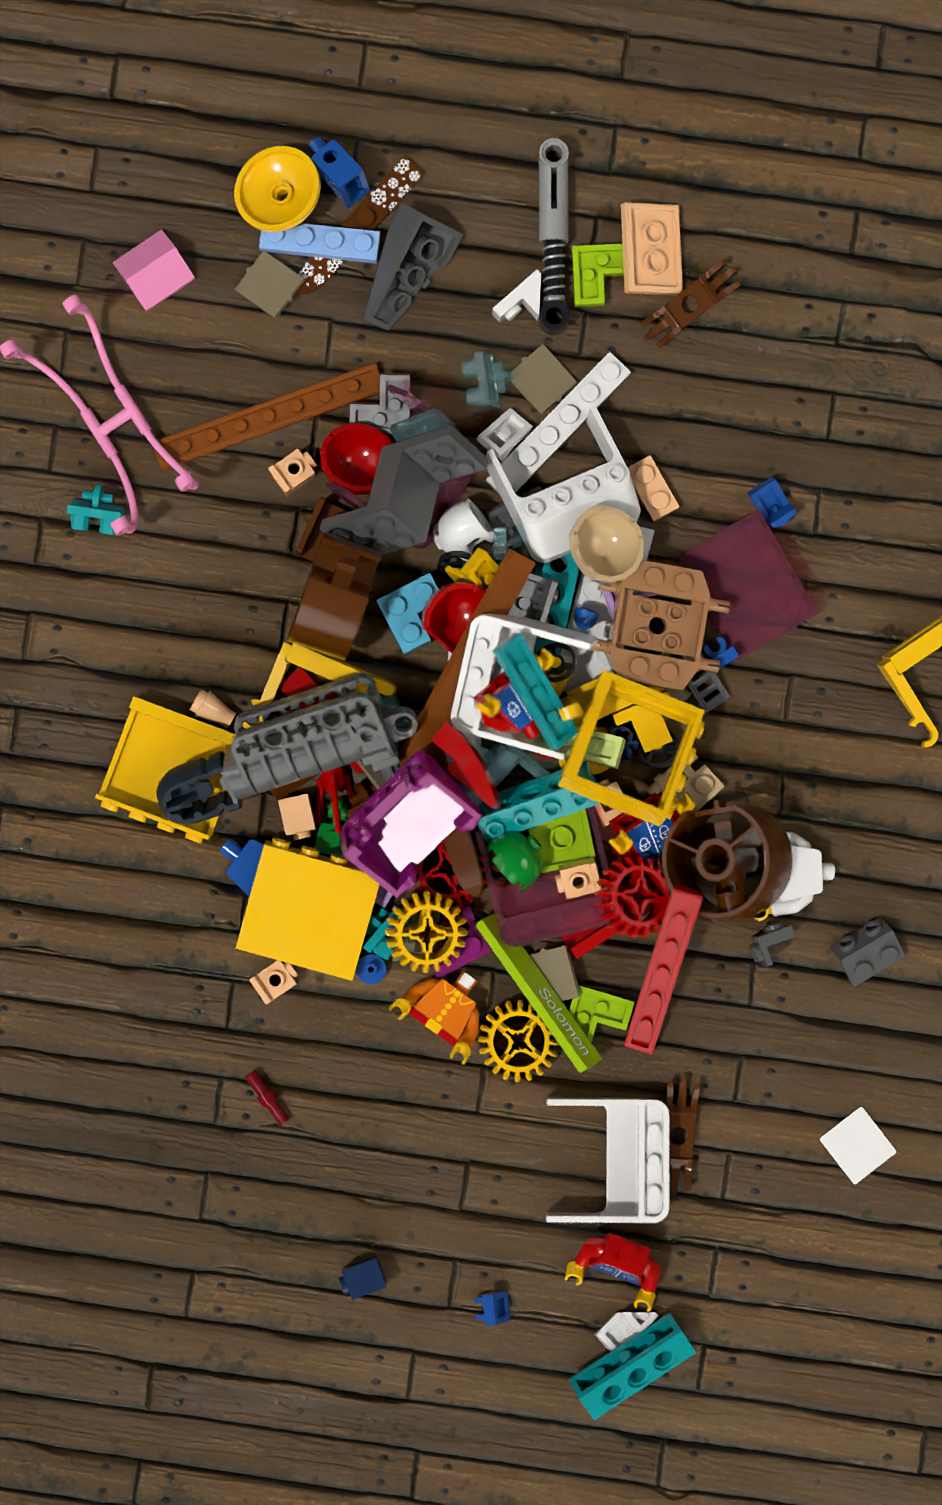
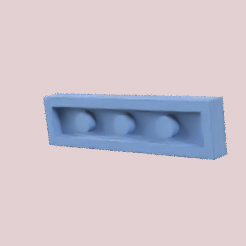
(324, 242)

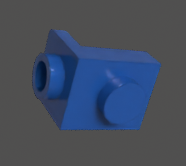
(772, 503)

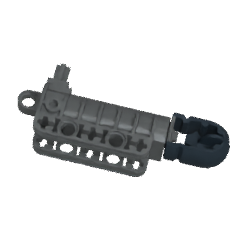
(289, 749)

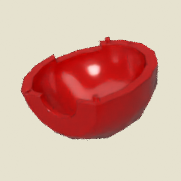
(352, 456)
(450, 611)

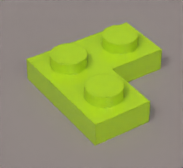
(590, 267)
(601, 1008)

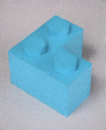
(403, 610)

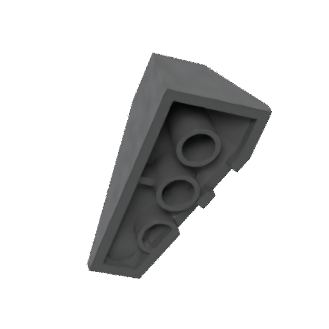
(410, 256)

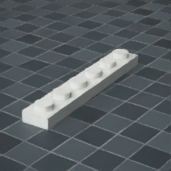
(563, 421)

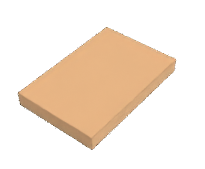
(651, 248)

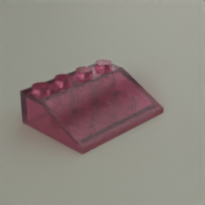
(755, 576)

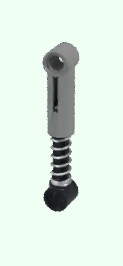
(553, 233)

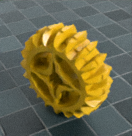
(440, 932)
(505, 1057)

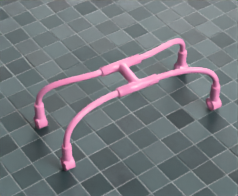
(100, 431)

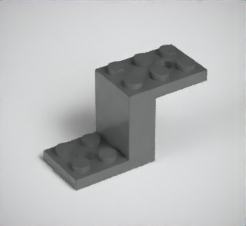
(407, 490)

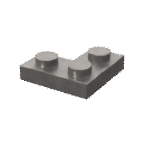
(390, 408)

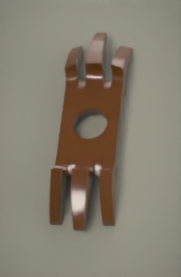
(705, 296)
(681, 1117)

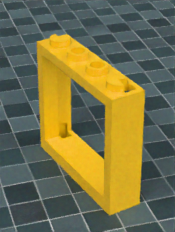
(650, 700)

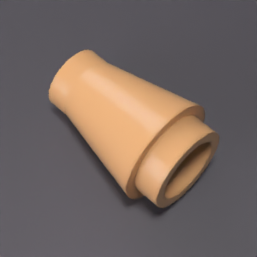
(212, 709)

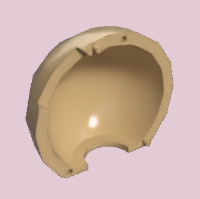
(606, 544)

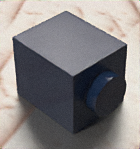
(363, 1277)

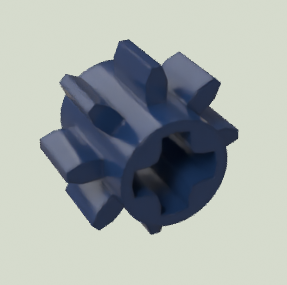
(629, 736)

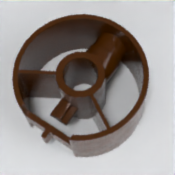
(334, 596)
(729, 881)

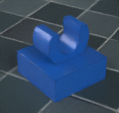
(722, 655)
(495, 1307)

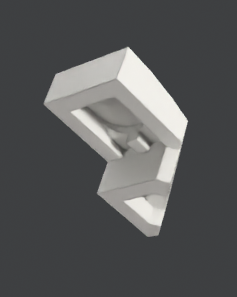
(623, 1327)

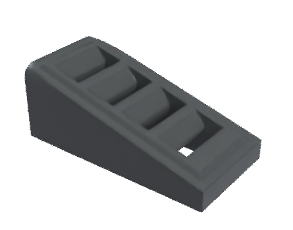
(692, 687)

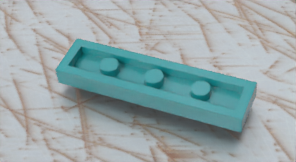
(534, 690)

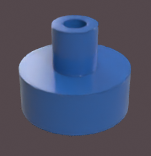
(374, 961)

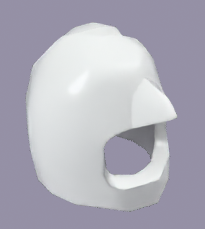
(462, 528)

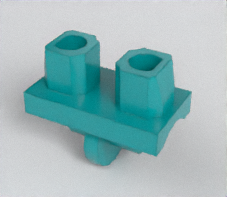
(82, 510)
(377, 942)

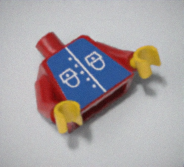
(502, 706)
(642, 838)
(620, 1259)

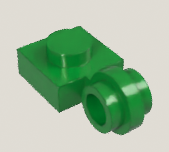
(327, 839)

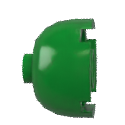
(517, 857)

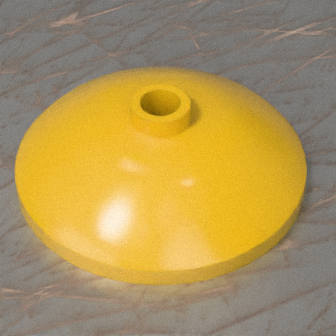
(267, 179)

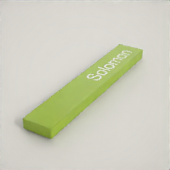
(541, 997)

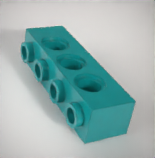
(566, 585)
(533, 804)
(632, 1366)

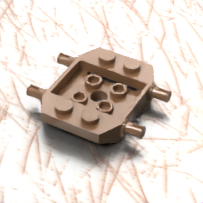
(682, 625)

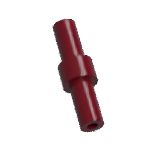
(267, 1098)

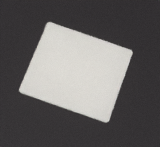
(858, 1145)

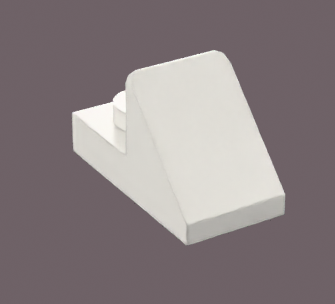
(526, 293)
(504, 434)

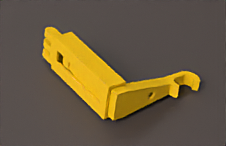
(902, 658)
(318, 663)
(577, 701)

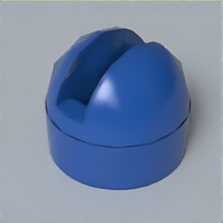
(585, 618)

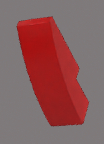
(467, 764)

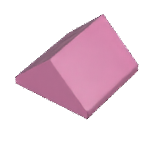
(154, 270)

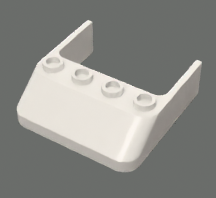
(550, 514)
(482, 667)
(634, 1160)

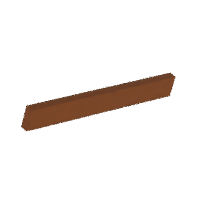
(271, 415)
(497, 600)

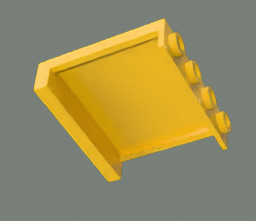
(150, 747)
(308, 909)

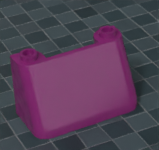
(406, 822)

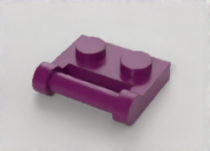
(474, 943)

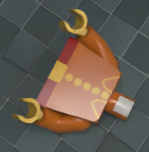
(444, 1010)

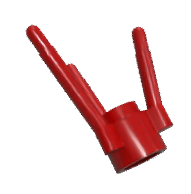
(333, 783)

